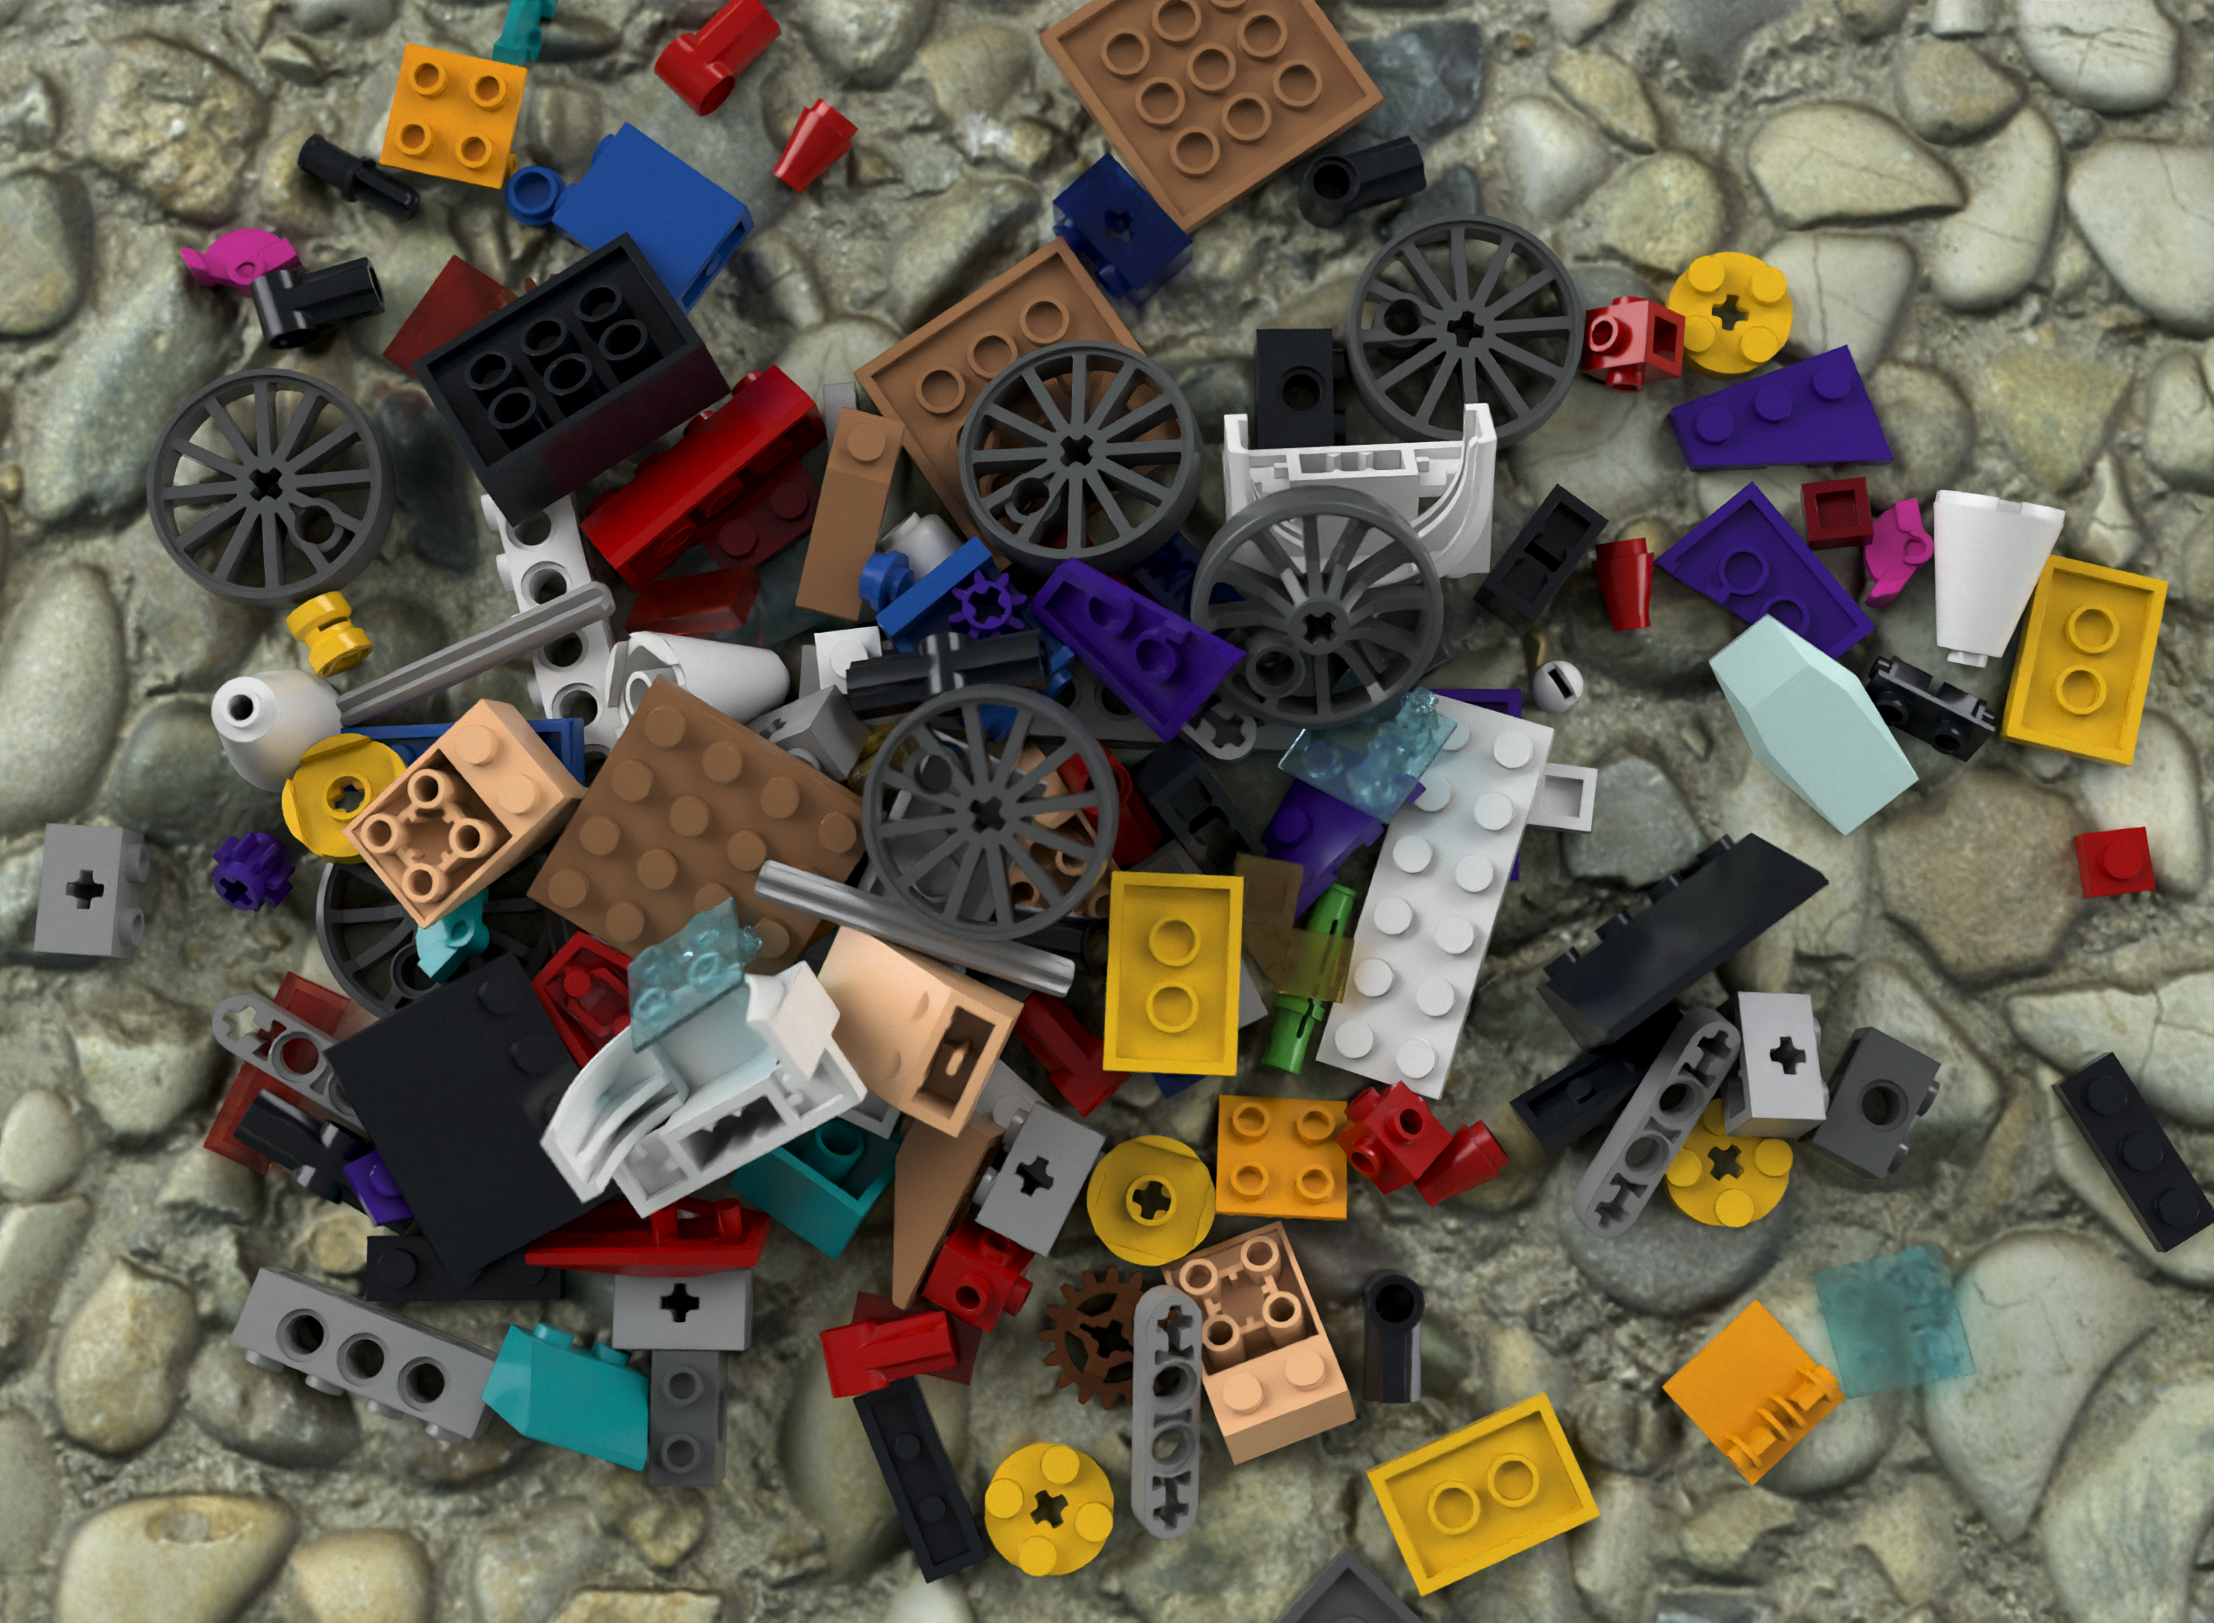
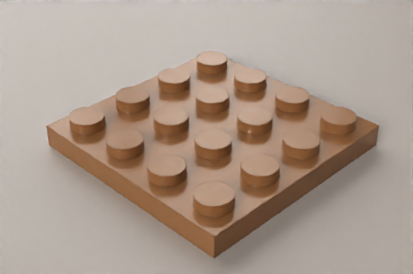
(1210, 92)
(949, 361)
(688, 822)

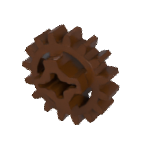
(1098, 1364)

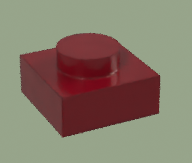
(1836, 514)

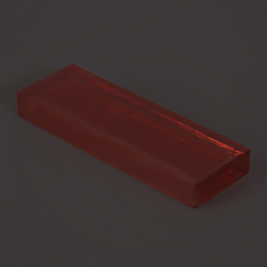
(315, 1005)

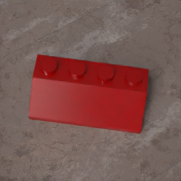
(703, 475)

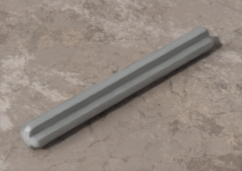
(476, 654)
(893, 923)

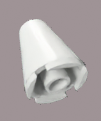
(1986, 569)
(725, 675)
(273, 721)

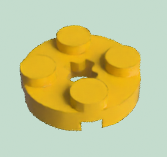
(1755, 290)
(321, 781)
(1731, 1199)
(1170, 1232)
(1037, 1545)

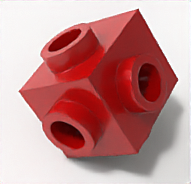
(1633, 344)
(1391, 1136)
(980, 1276)

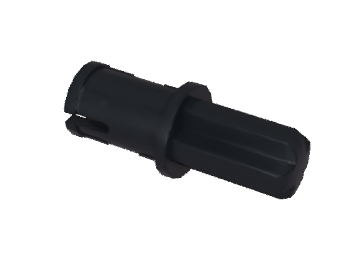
(358, 179)

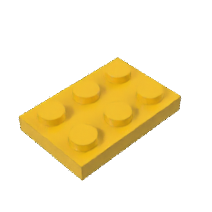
(2084, 661)
(1173, 973)
(1482, 1493)

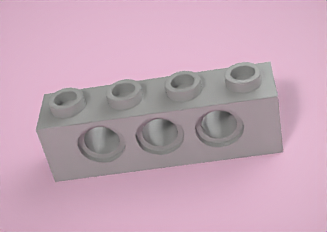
(271, 1335)

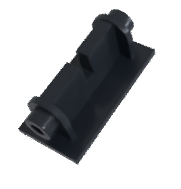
(1949, 722)

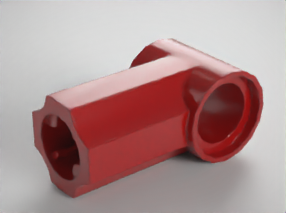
(706, 64)
(1136, 829)
(1067, 1052)
(872, 1354)

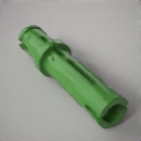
(1298, 1014)

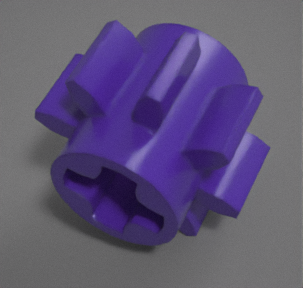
(983, 593)
(253, 871)

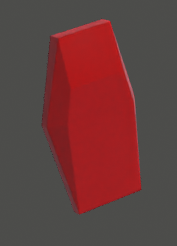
(586, 995)
(676, 1241)

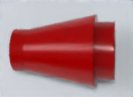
(815, 144)
(1625, 581)
(1465, 1163)

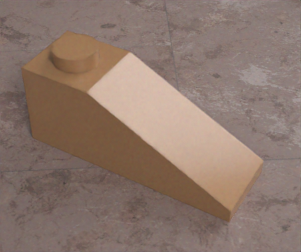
(849, 512)
(935, 1195)

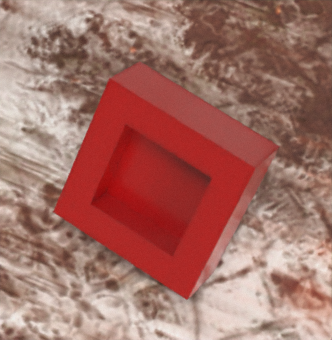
(2114, 862)

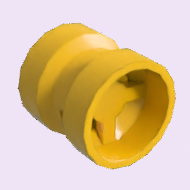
(329, 634)

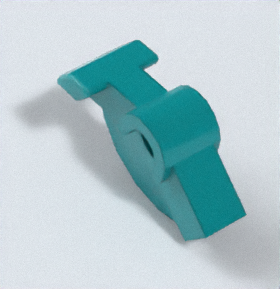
(521, 35)
(453, 939)

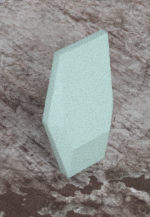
(1812, 724)

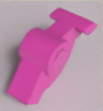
(240, 259)
(1896, 551)

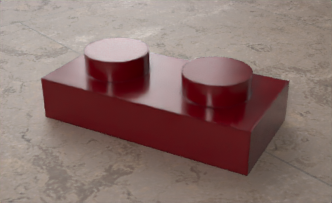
(764, 521)

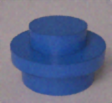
(533, 194)
(885, 579)

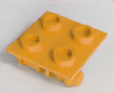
(454, 117)
(1281, 1158)
(1754, 1392)

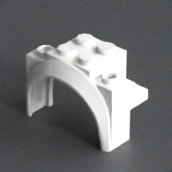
(1398, 474)
(731, 1080)

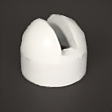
(1546, 692)

